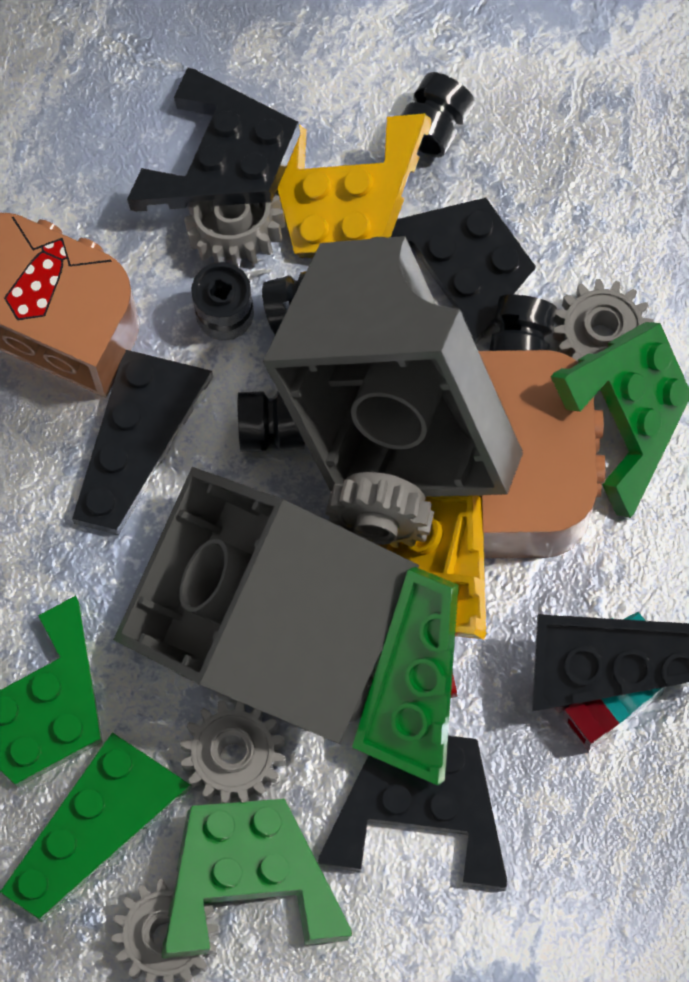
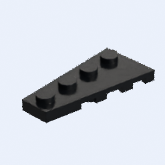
(136, 432)
(605, 658)

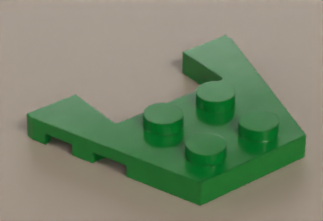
(644, 398)
(54, 709)
(244, 855)

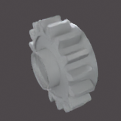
(234, 230)
(592, 309)
(381, 509)
(229, 728)
(138, 940)

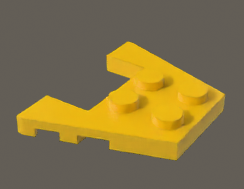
(350, 199)
(456, 554)

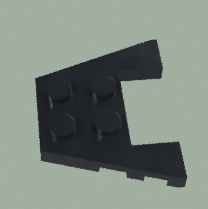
(238, 155)
(469, 258)
(402, 799)

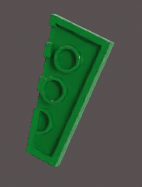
(411, 689)
(100, 815)

